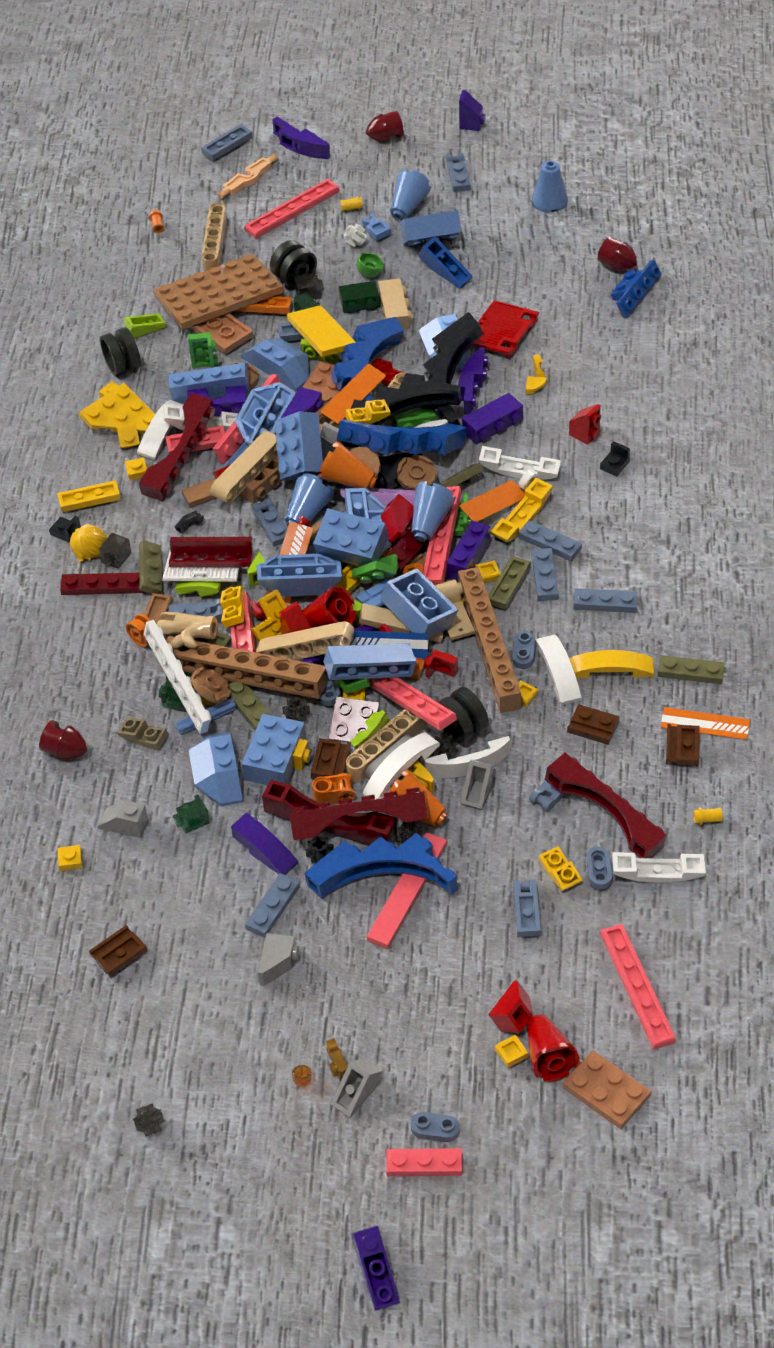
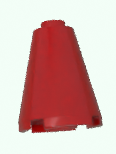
(330, 608)
(550, 1050)

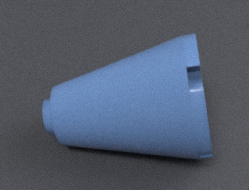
(550, 188)
(408, 193)
(308, 498)
(430, 509)

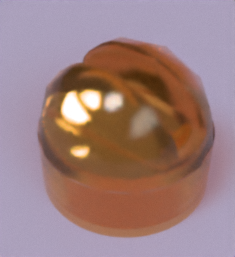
(301, 1075)

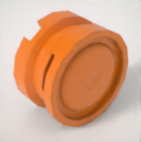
(135, 629)

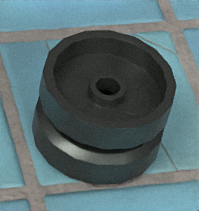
(292, 261)
(120, 351)
(469, 713)

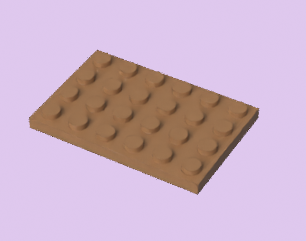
(218, 291)

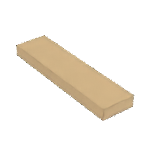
(376, 616)

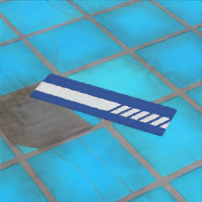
(417, 641)

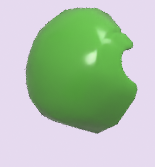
(369, 265)

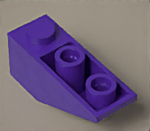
(375, 1267)

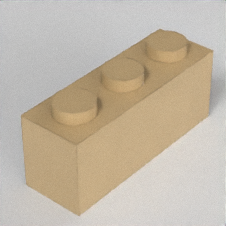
(393, 301)

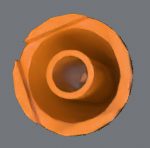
(346, 469)
(435, 807)

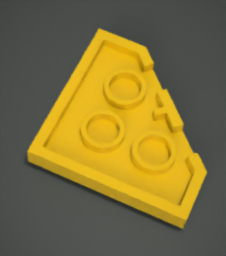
(118, 410)

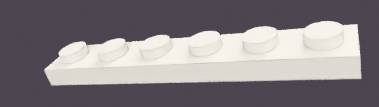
(175, 674)

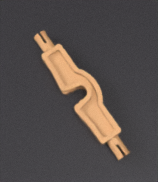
(253, 171)

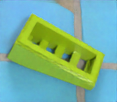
(144, 324)

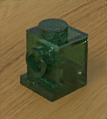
(303, 302)
(191, 815)

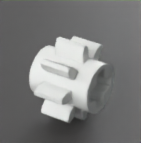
(355, 235)

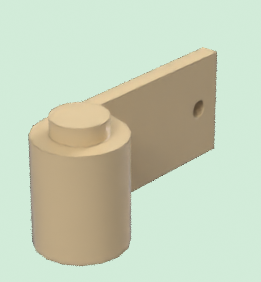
(461, 625)

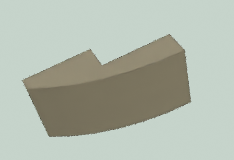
(140, 733)

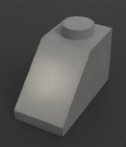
(125, 818)
(276, 957)
(356, 1086)

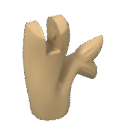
(188, 627)

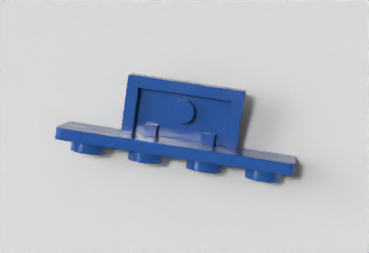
(635, 287)

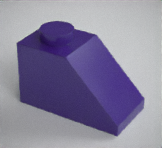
(470, 112)

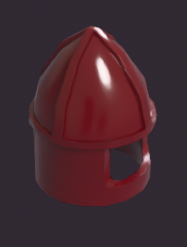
(385, 126)
(617, 254)
(62, 743)

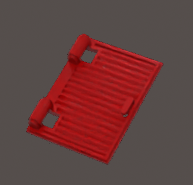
(504, 324)

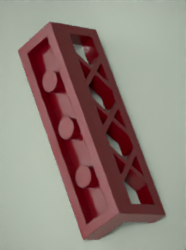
(210, 550)

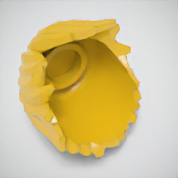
(87, 541)

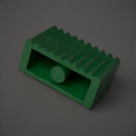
(359, 296)

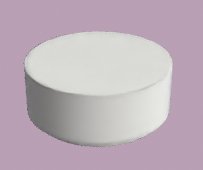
(527, 479)

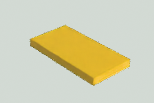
(320, 330)

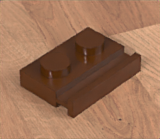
(593, 724)
(682, 744)
(330, 758)
(118, 951)

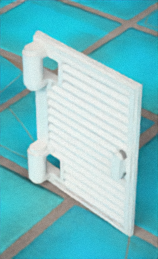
(202, 574)

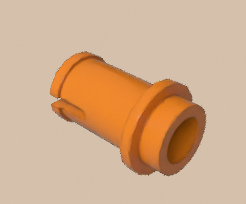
(156, 218)

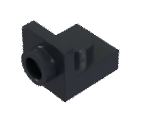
(616, 459)
(64, 528)

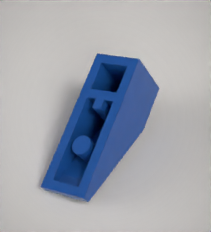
(444, 263)

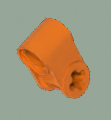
(332, 788)

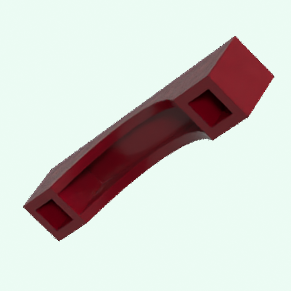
(160, 477)
(572, 778)
(281, 799)
(407, 807)

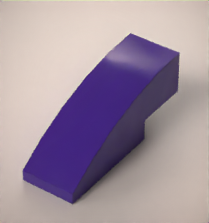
(263, 844)

